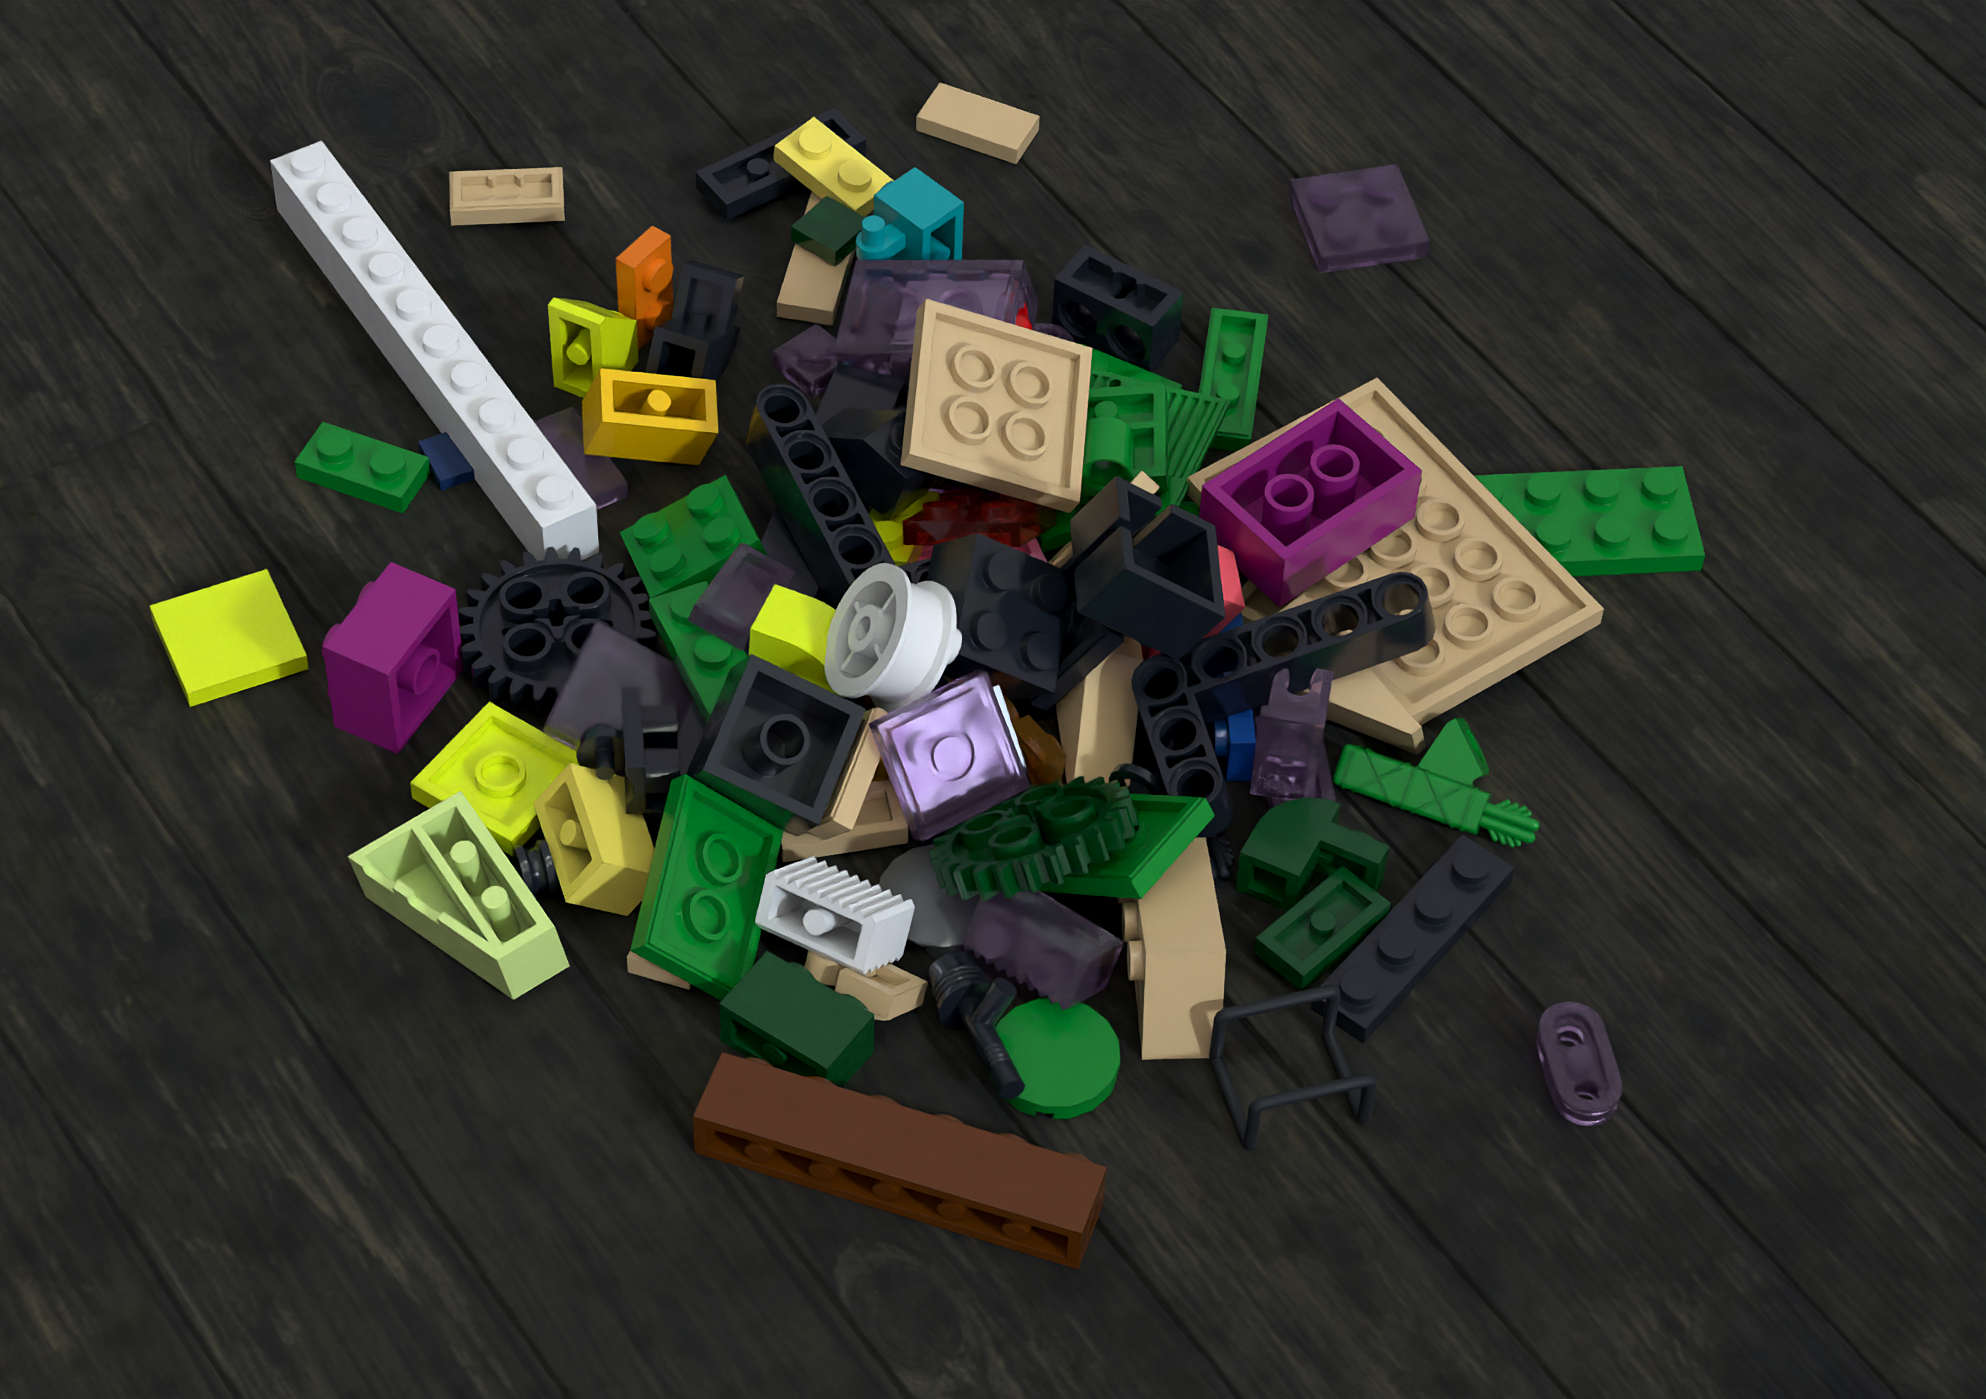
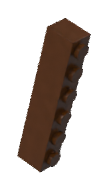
(900, 1159)

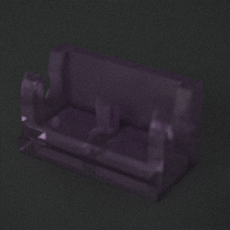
(1291, 738)

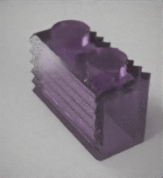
(1043, 946)

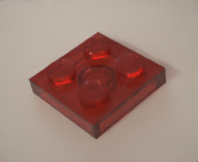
(963, 514)

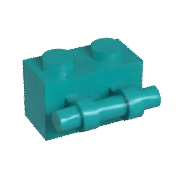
(912, 222)

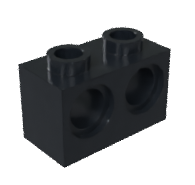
(1117, 309)

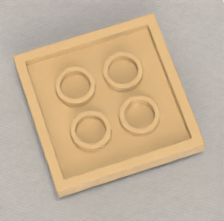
(997, 406)

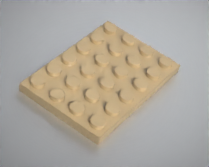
(1488, 580)

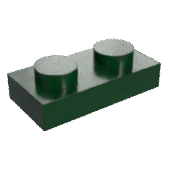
(1321, 928)

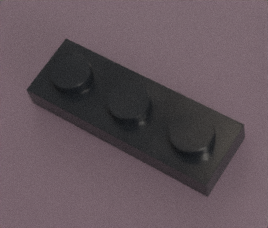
(755, 178)

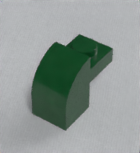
(1305, 843)

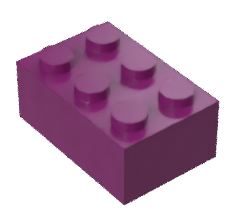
(1310, 501)

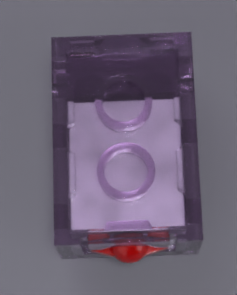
(885, 299)

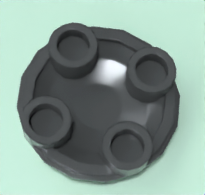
(938, 919)

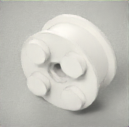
(891, 638)

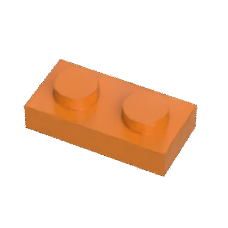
(646, 282)

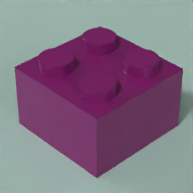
(393, 657)

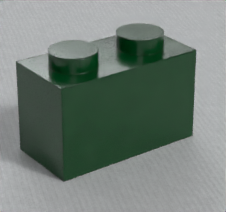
(796, 1022)

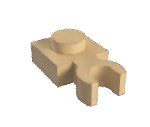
(883, 992)

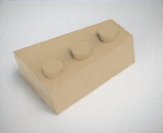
(1176, 958)

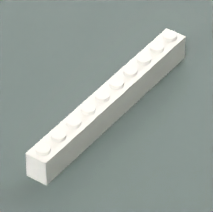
(434, 355)

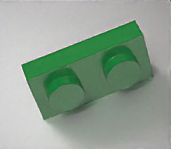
(362, 467)

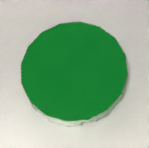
(1062, 1056)

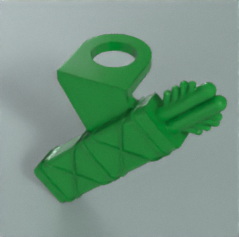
(1438, 786)

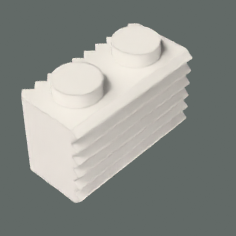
(835, 915)

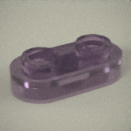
(1580, 1069)

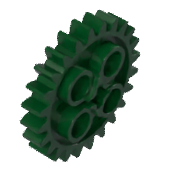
(1034, 838)

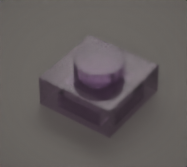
(807, 360)

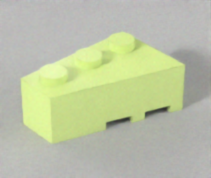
(463, 896)

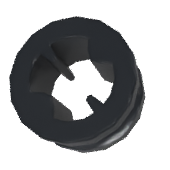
(536, 868)

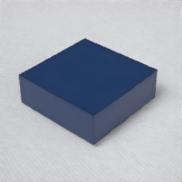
(446, 461)

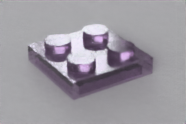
(1358, 218)

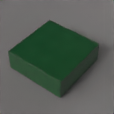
(828, 230)

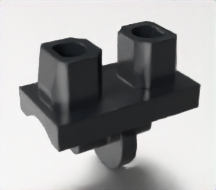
(613, 750)

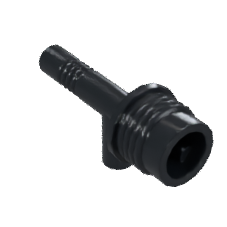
(975, 1004)

